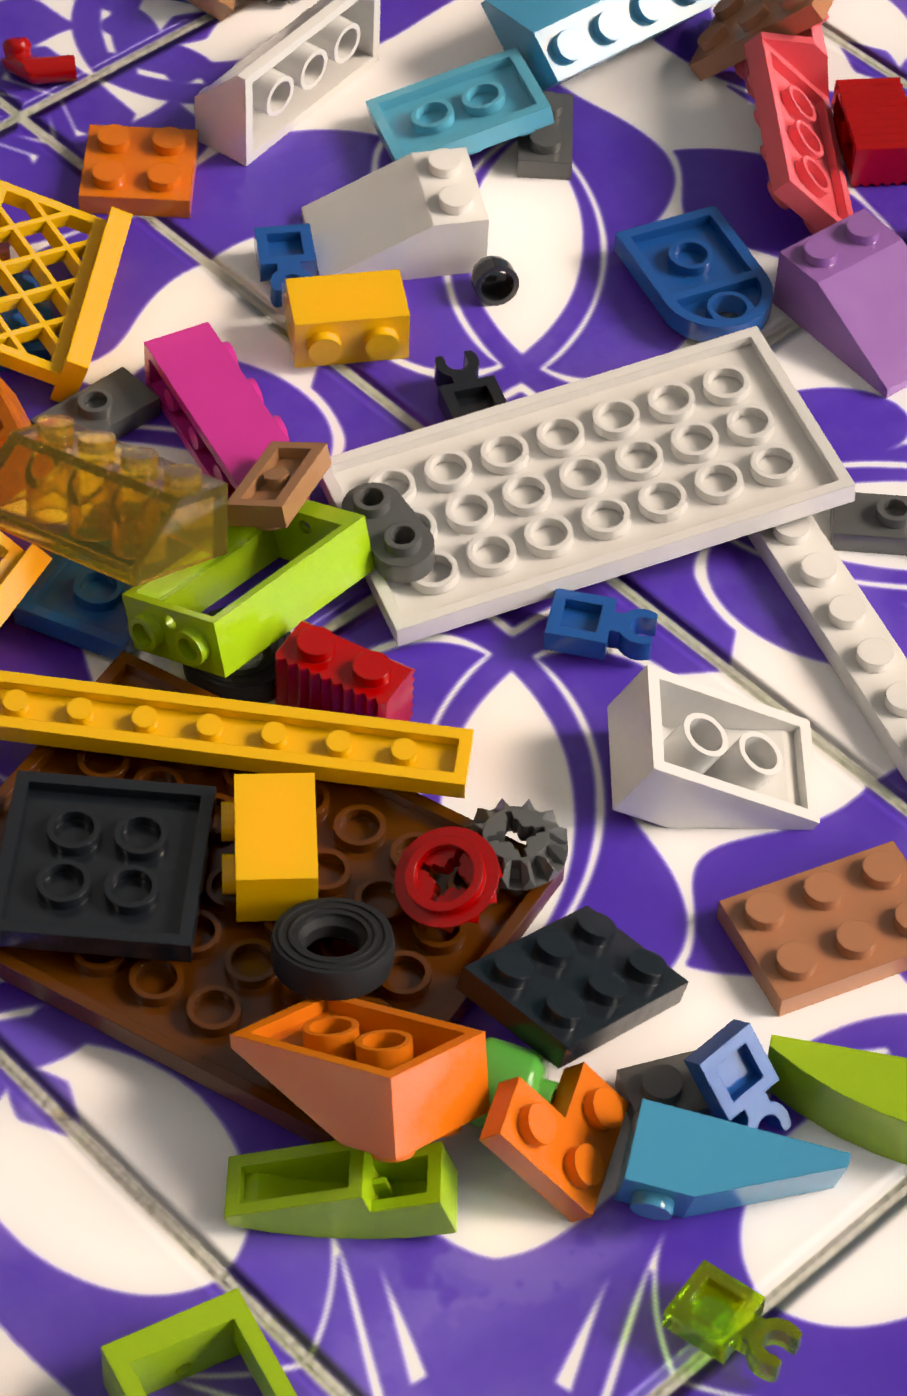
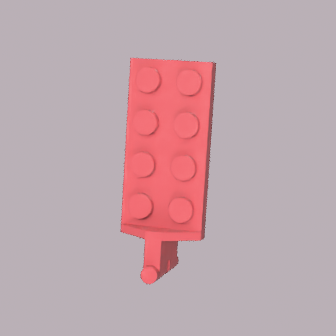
(797, 124)

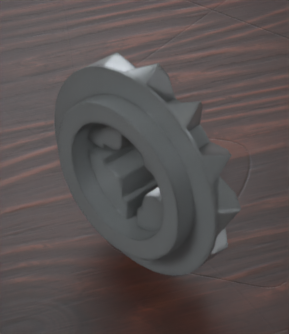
(545, 843)

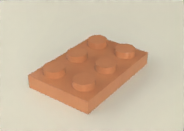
(741, 20)
(823, 928)

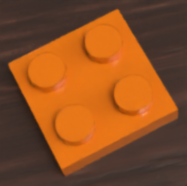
(139, 170)

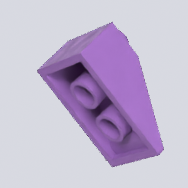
(851, 296)

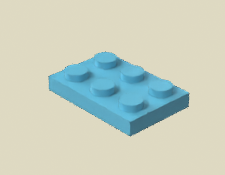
(462, 108)

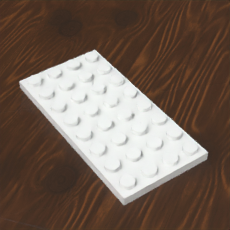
(597, 480)

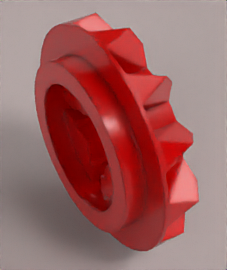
(440, 852)

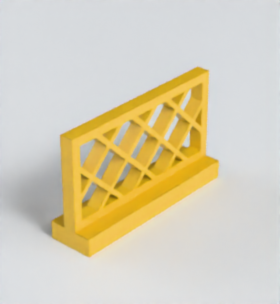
(88, 289)

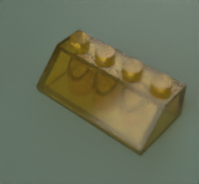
(108, 502)

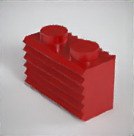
(872, 129)
(340, 676)

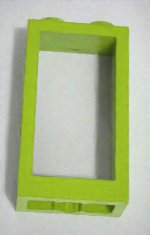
(323, 564)
(189, 1345)

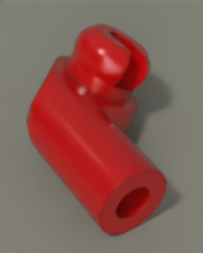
(36, 69)

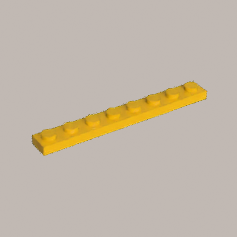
(234, 734)

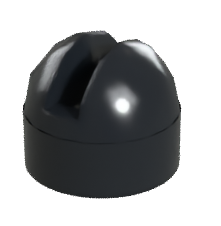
(491, 283)

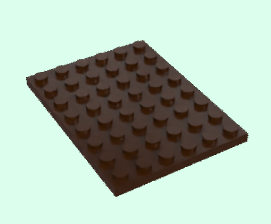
(189, 1009)

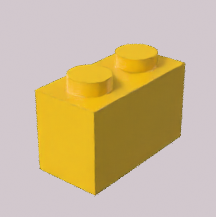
(347, 318)
(273, 844)

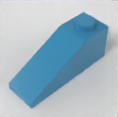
(703, 1164)

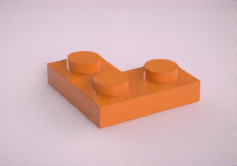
(562, 1145)

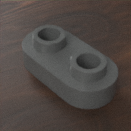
(388, 525)

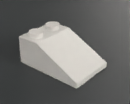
(406, 216)
(708, 757)

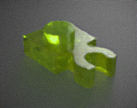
(725, 1316)

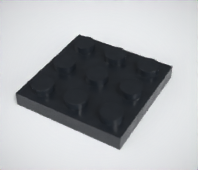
(104, 865)

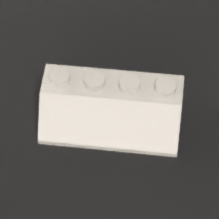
(288, 78)

